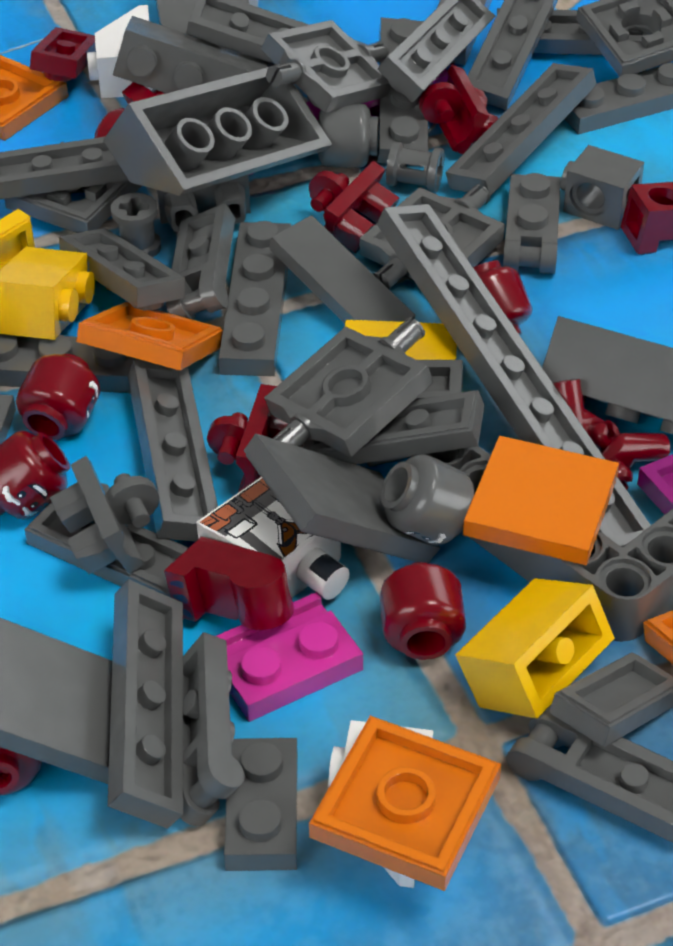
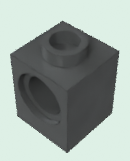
(600, 185)

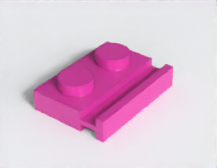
(289, 660)

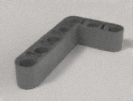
(629, 580)

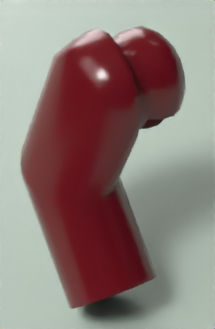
(600, 431)
(633, 448)

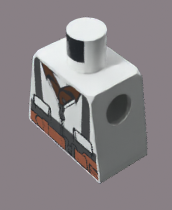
(261, 523)

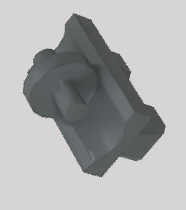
(232, 192)
(126, 502)

